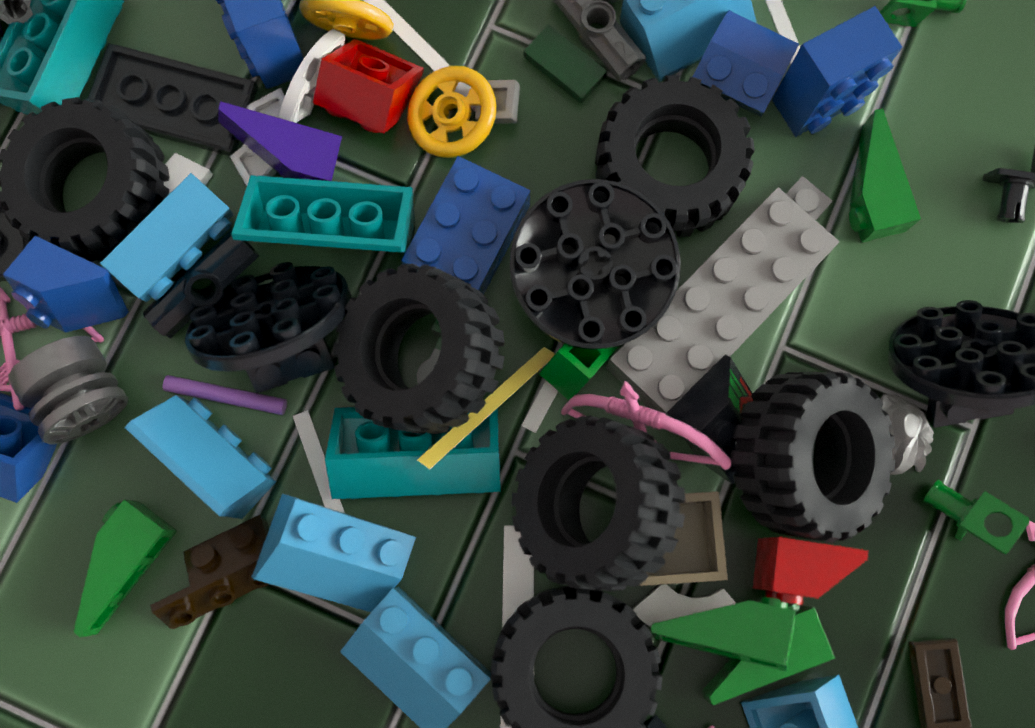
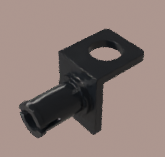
(1015, 191)

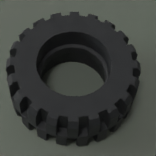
(696, 114)
(49, 149)
(372, 341)
(850, 461)
(643, 513)
(587, 610)

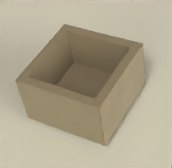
(700, 544)

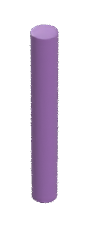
(225, 395)

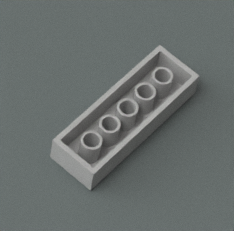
(724, 301)

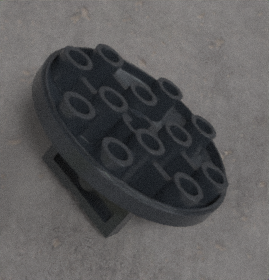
(594, 264)
(272, 327)
(966, 362)

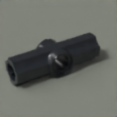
(220, 265)

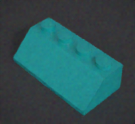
(53, 51)
(326, 214)
(383, 461)

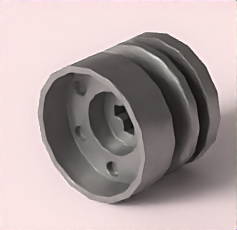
(67, 389)

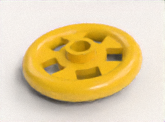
(349, 17)
(473, 131)

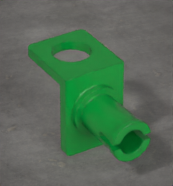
(918, 10)
(972, 515)

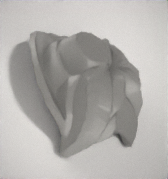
(910, 432)

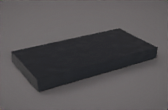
(171, 96)

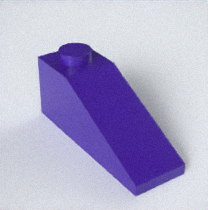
(283, 144)

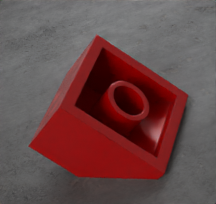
(366, 85)
(801, 568)

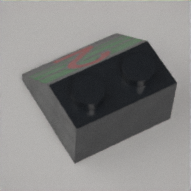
(715, 410)

